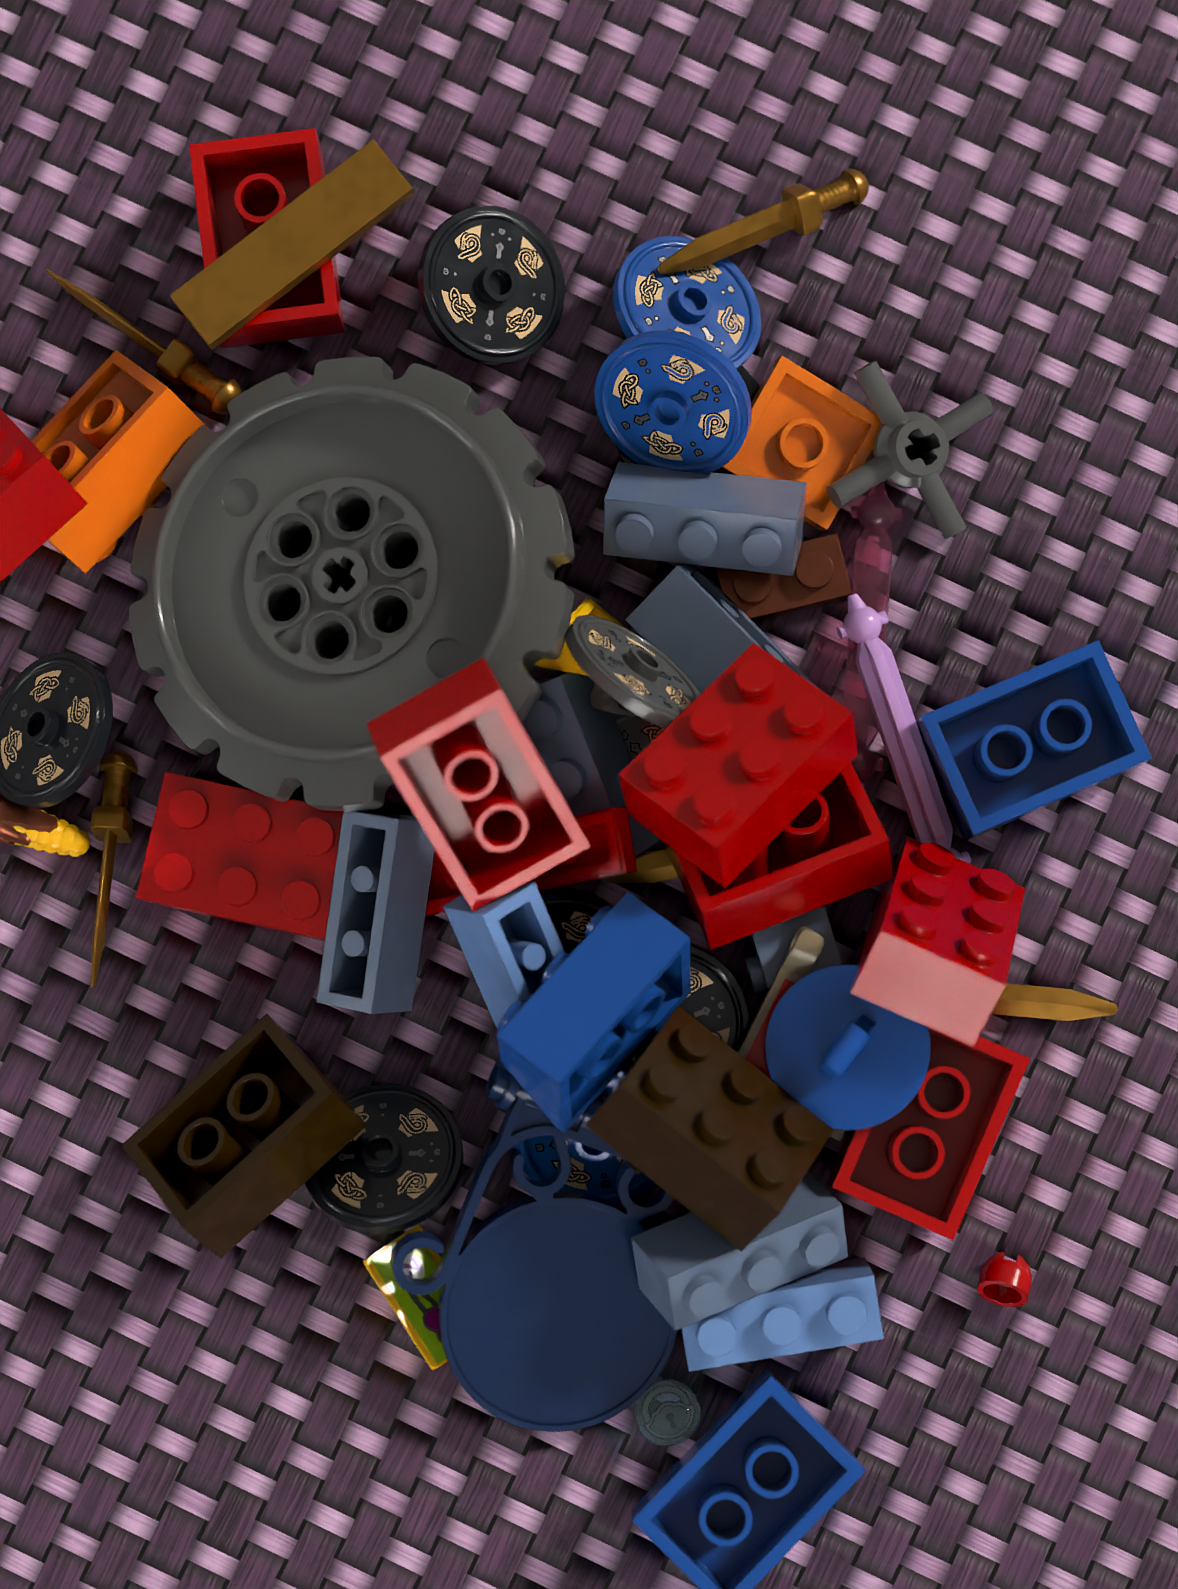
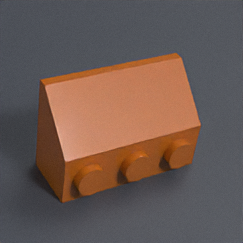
(113, 451)

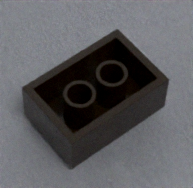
(710, 1129)
(243, 1136)

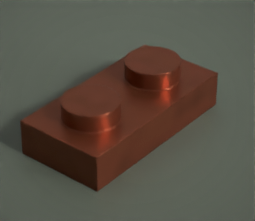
(817, 580)

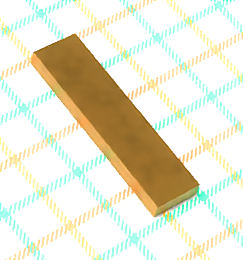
(292, 244)

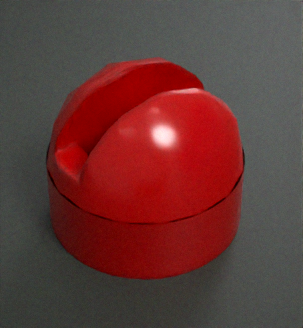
(1005, 1281)

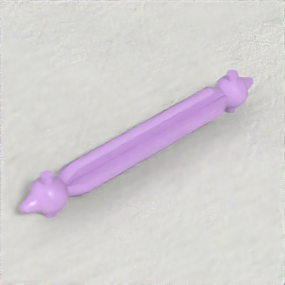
(898, 726)

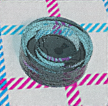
(667, 1412)

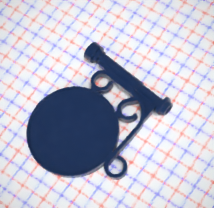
(546, 1290)

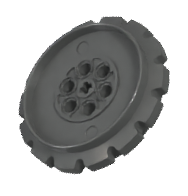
(306, 465)

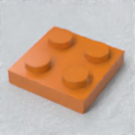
(805, 435)

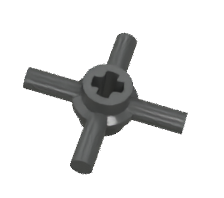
(889, 454)

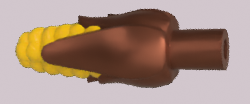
(40, 830)

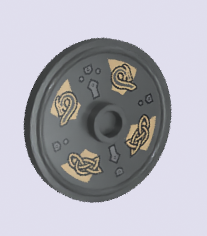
(628, 672)

